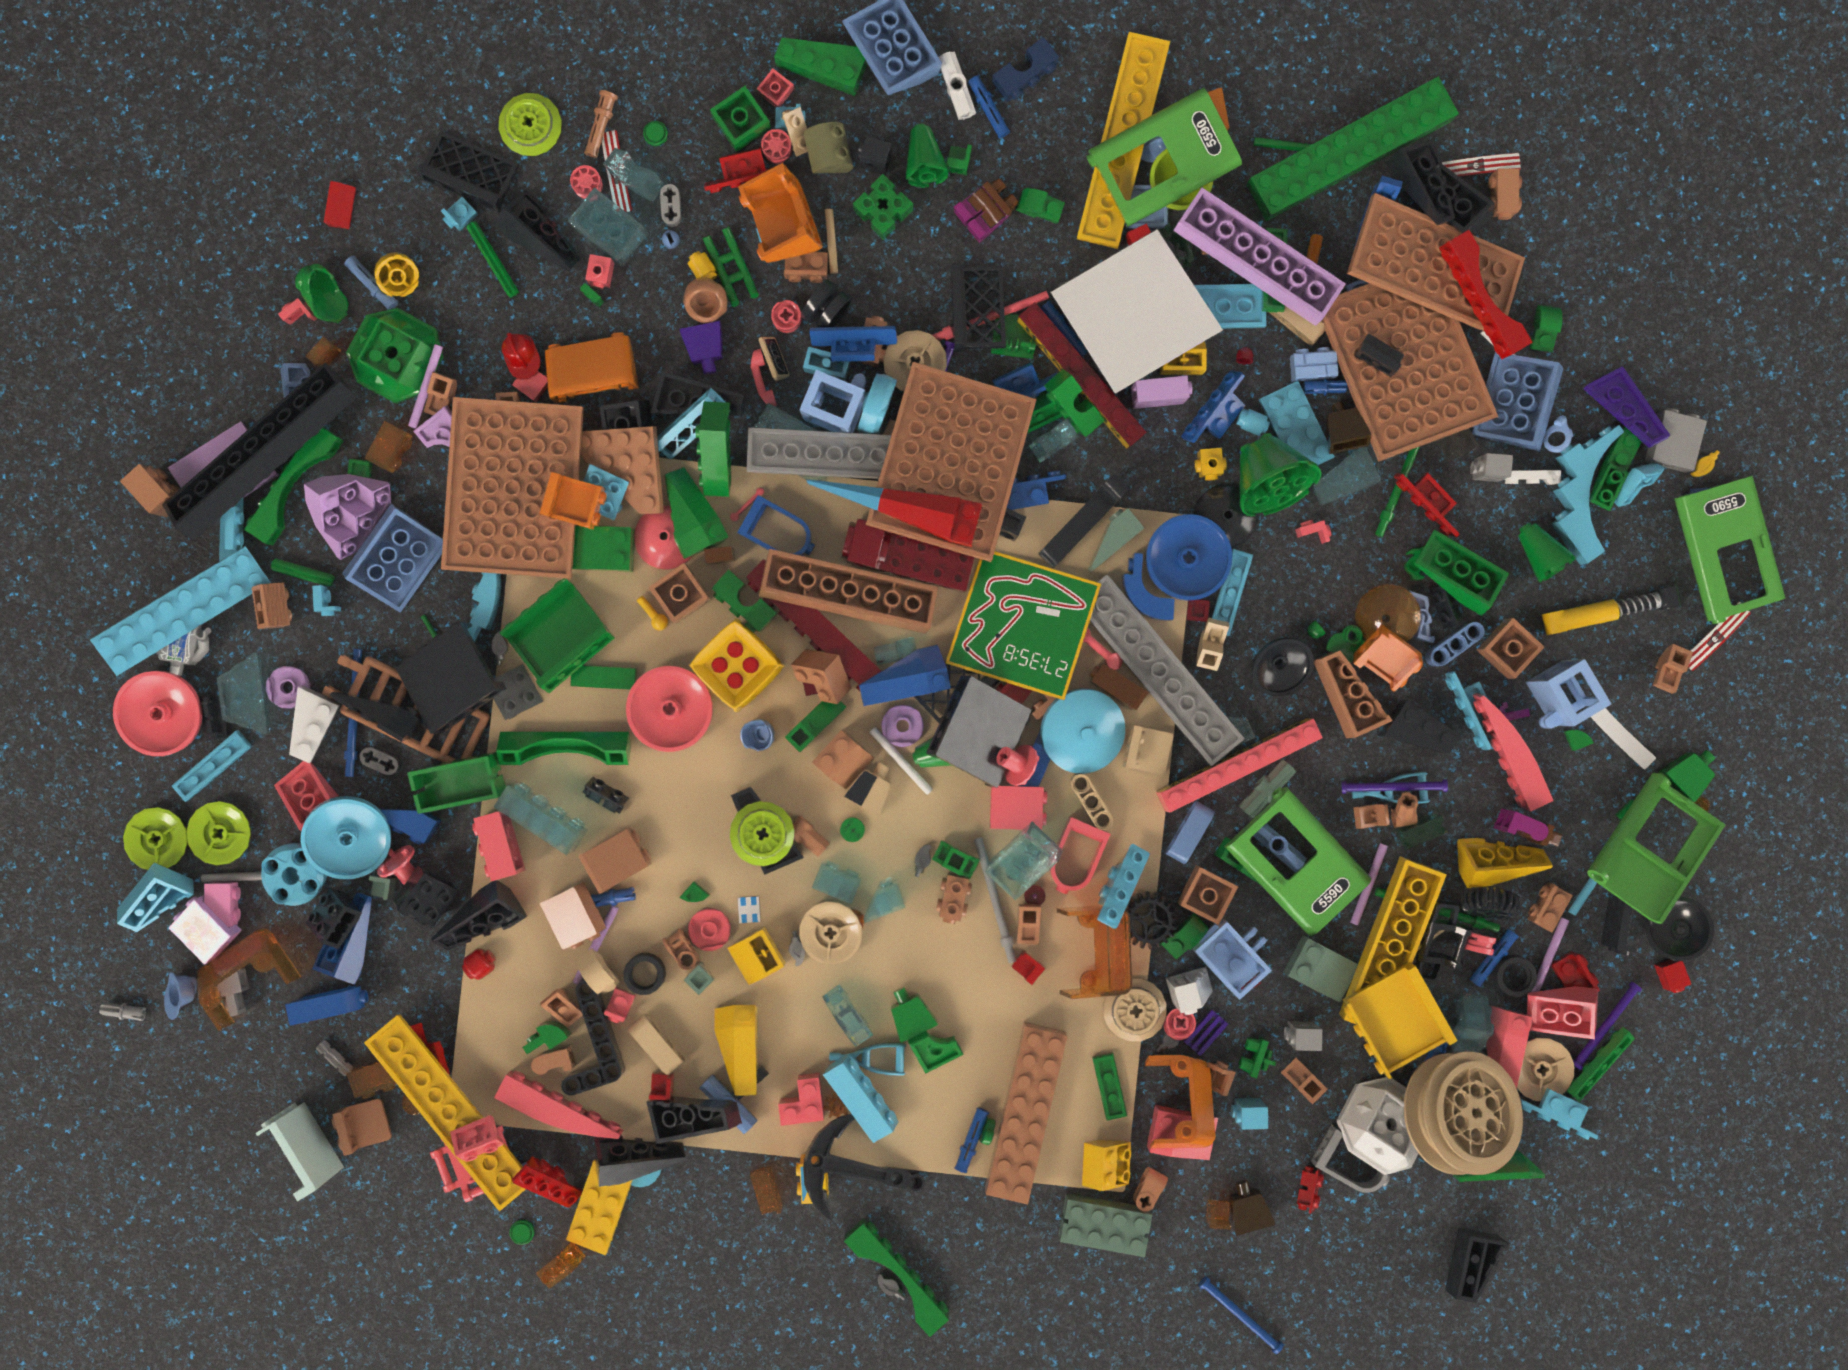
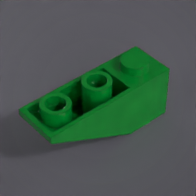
(814, 724)

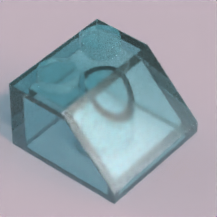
(885, 900)

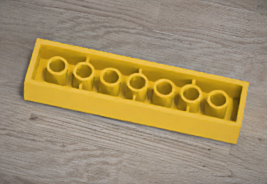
(1398, 923)

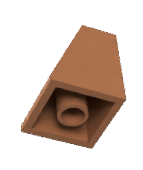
(843, 759)
(615, 859)

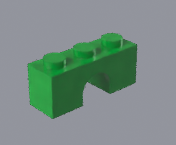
(1063, 391)
(729, 589)

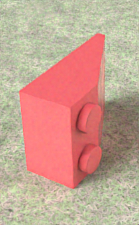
(303, 791)
(1564, 1011)
(1163, 1127)

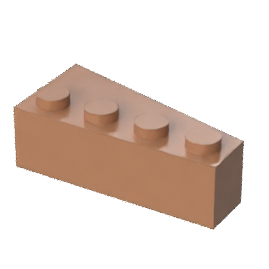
(1349, 696)

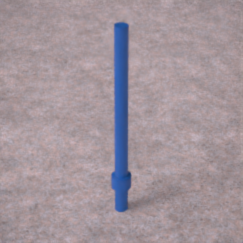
(351, 753)

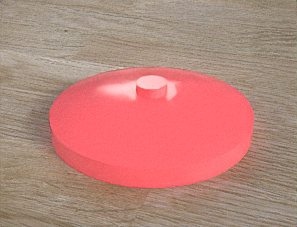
(669, 708)
(157, 713)

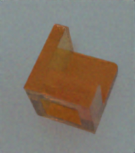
(1218, 1214)

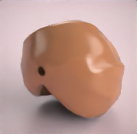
(705, 300)

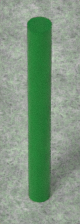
(1279, 144)

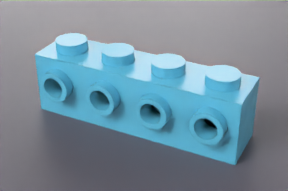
(861, 1098)

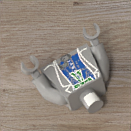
(186, 650)

